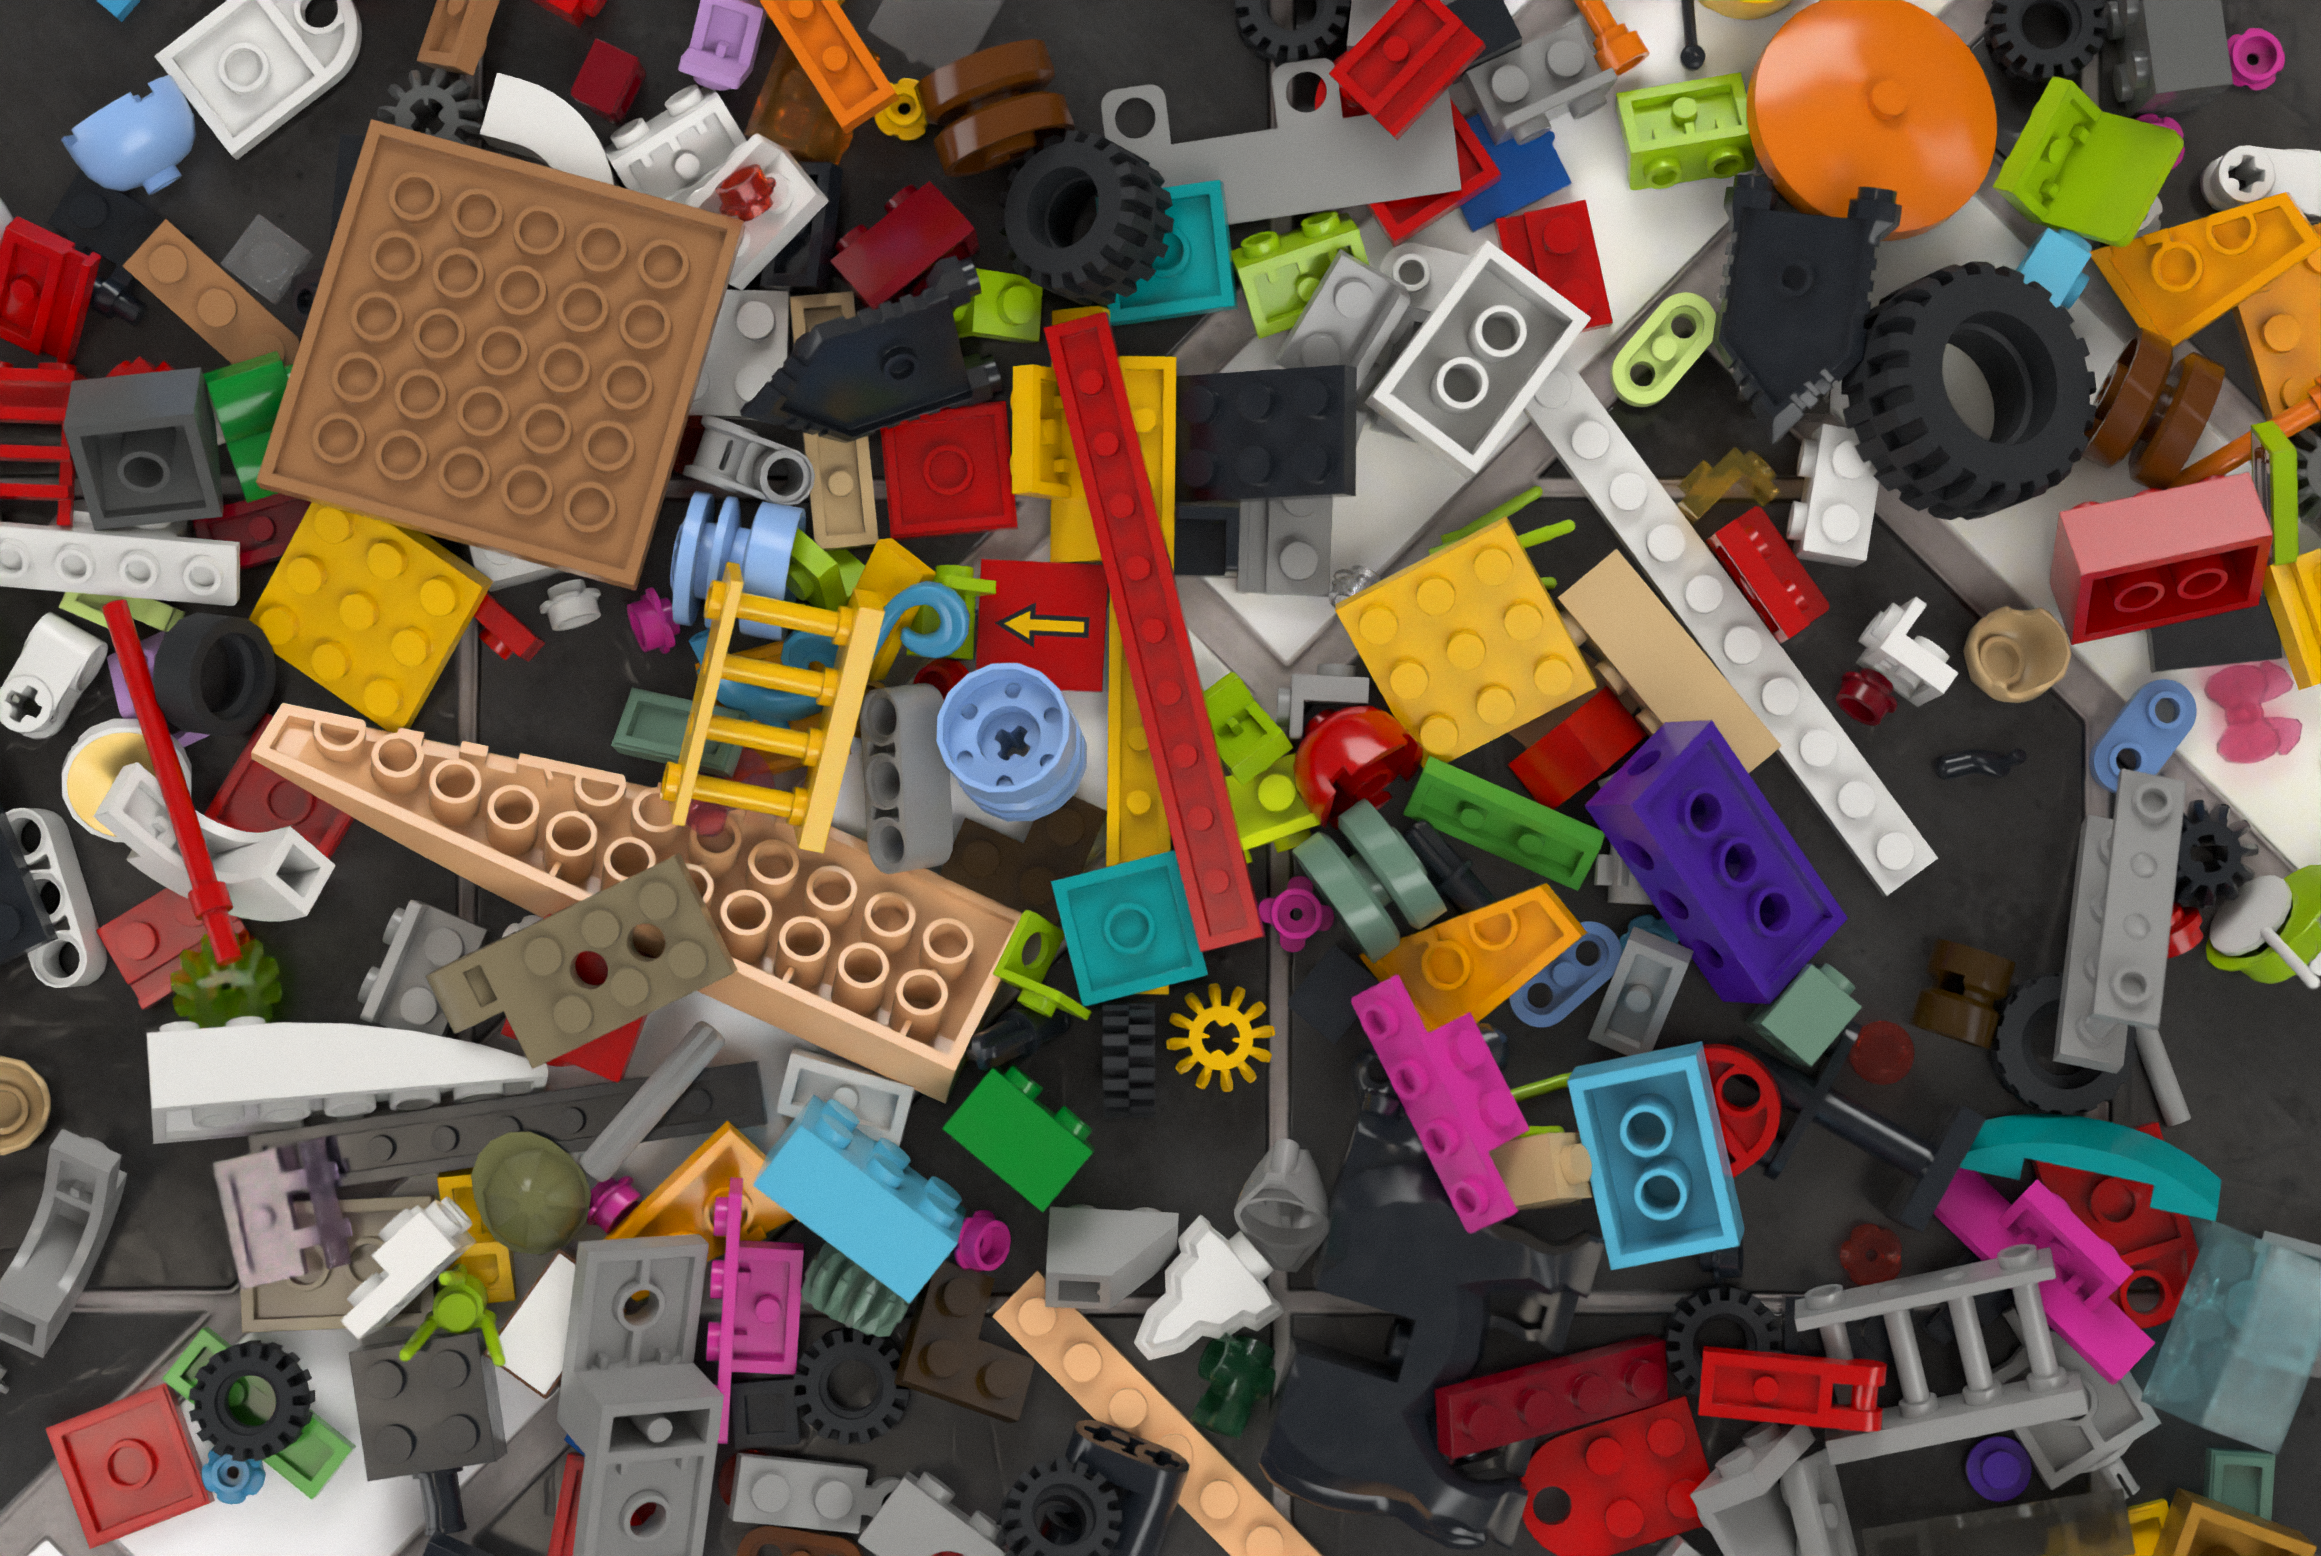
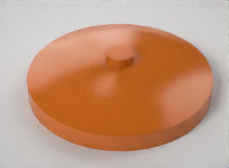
(1876, 102)

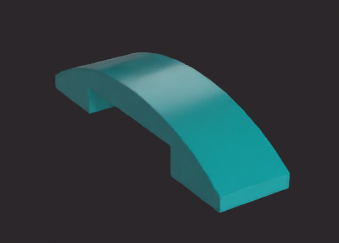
(2100, 1147)

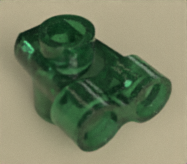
(1238, 1377)

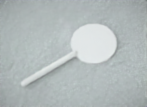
(2254, 919)

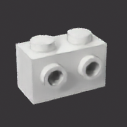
(1836, 500)

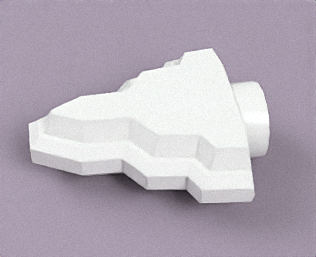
(1208, 1292)

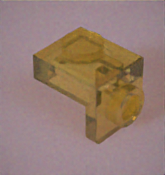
(1708, 483)

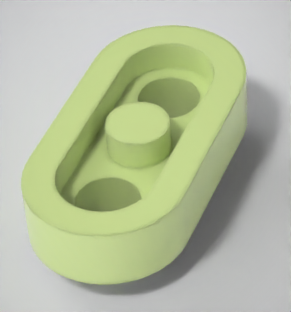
(1662, 350)

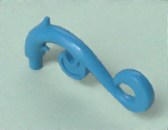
(801, 648)

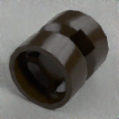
(1965, 1017)

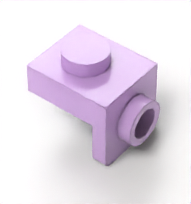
(724, 43)

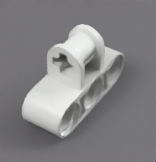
(75, 917)

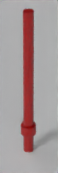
(208, 895)

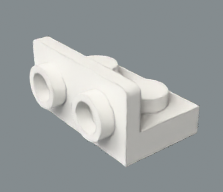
(676, 148)
(794, 205)
(1912, 666)

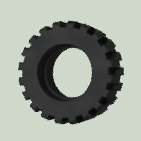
(2033, 377)

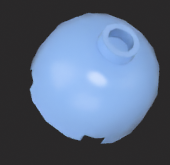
(136, 139)

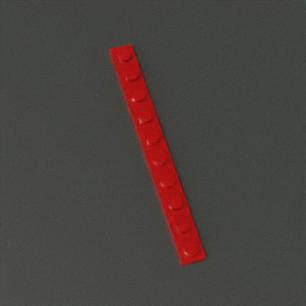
(1154, 632)

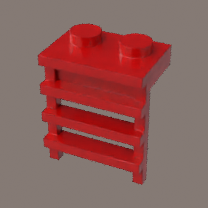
(39, 398)

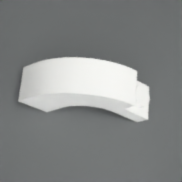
(544, 127)
(266, 873)

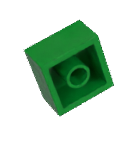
(1021, 1135)

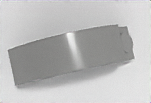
(62, 1242)

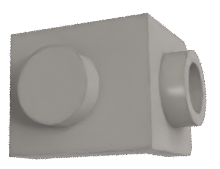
(1331, 686)

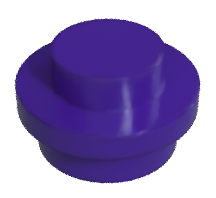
(1998, 1468)

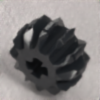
(2227, 855)

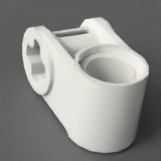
(2266, 175)
(54, 672)

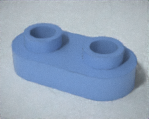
(2142, 733)
(1568, 979)

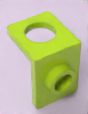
(1029, 978)

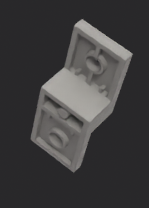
(639, 1398)

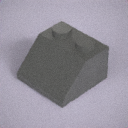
(145, 448)

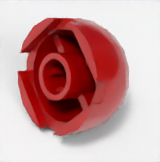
(1352, 758)

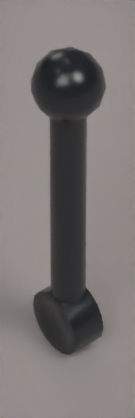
(1692, 55)

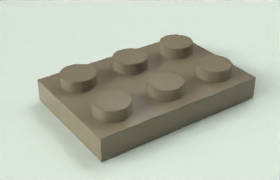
(321, 1296)

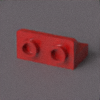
(1768, 574)

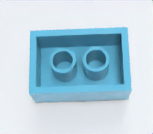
(1656, 1156)
(862, 1196)

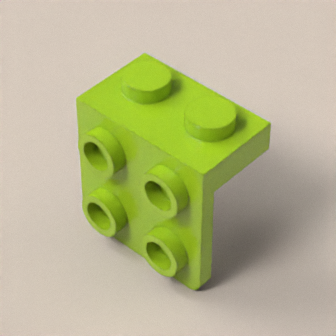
(2086, 167)

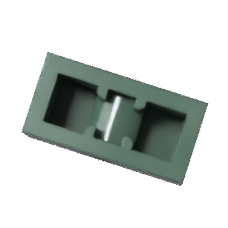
(1806, 1014)

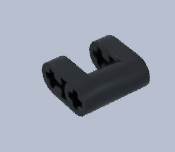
(1149, 1484)

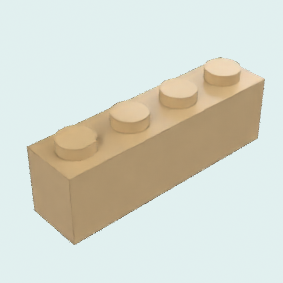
(1656, 659)

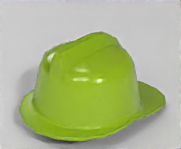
(2299, 931)

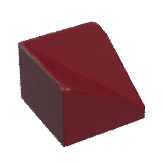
(608, 82)

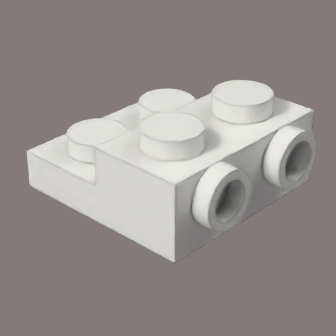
(415, 1253)

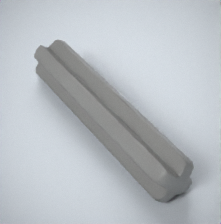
(652, 1101)

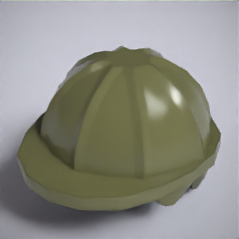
(530, 1193)

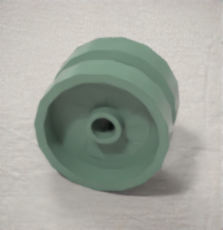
(1377, 874)

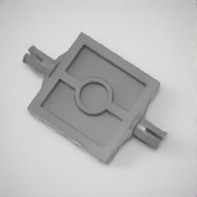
(2085, 1441)

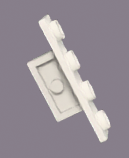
(123, 561)

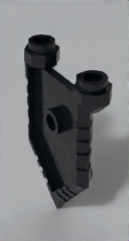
(1796, 296)
(881, 365)

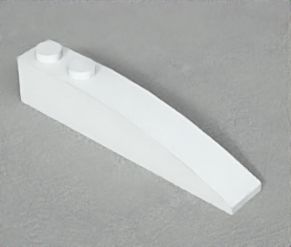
(277, 1074)

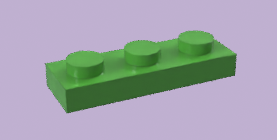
(1504, 823)
(305, 1463)

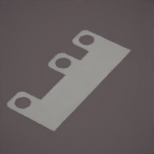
(1308, 161)

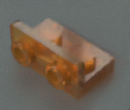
(796, 114)

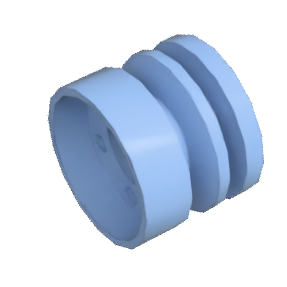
(761, 552)
(1003, 710)

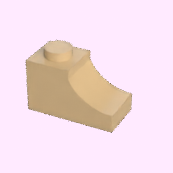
(1545, 1170)

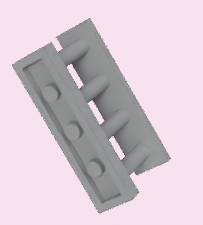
(2120, 922)
(1985, 1403)

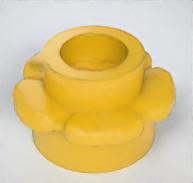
(906, 126)

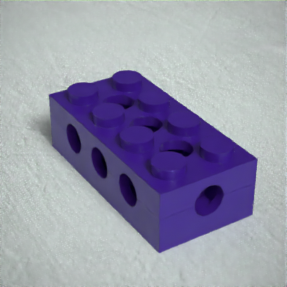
(1716, 861)

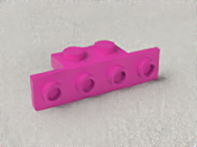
(1450, 1096)
(2083, 1263)
(759, 1304)

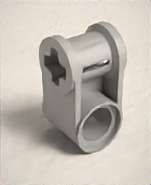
(740, 462)

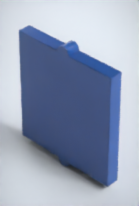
(1527, 176)

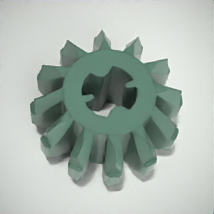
(851, 1294)

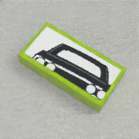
(2276, 485)

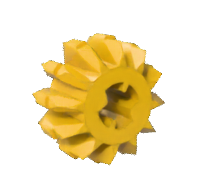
(1223, 1016)

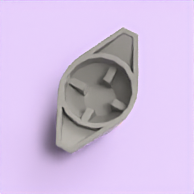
(1284, 1206)

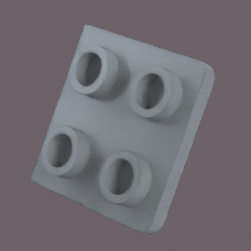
(1742, 1495)

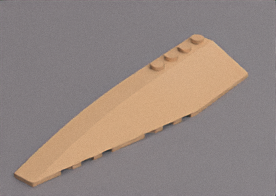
(820, 941)

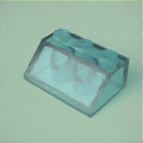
(2241, 1339)

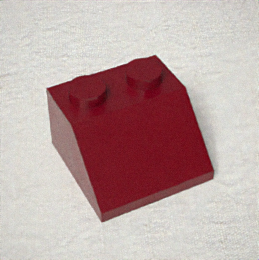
(903, 246)

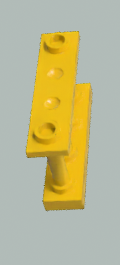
(820, 748)

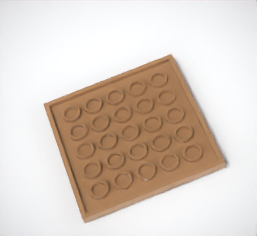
(502, 355)

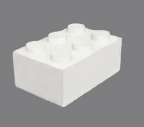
(1477, 360)

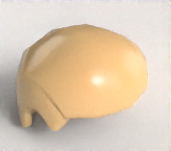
(2017, 653)
(23, 1105)

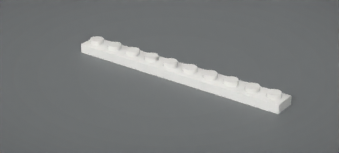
(1727, 629)

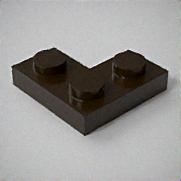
(1023, 872)
(947, 1357)

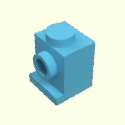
(2057, 264)

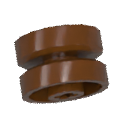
(993, 107)
(2152, 409)

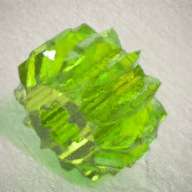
(201, 991)

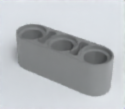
(905, 779)

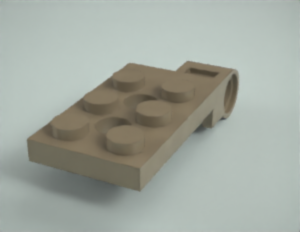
(536, 976)

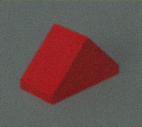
(1577, 749)

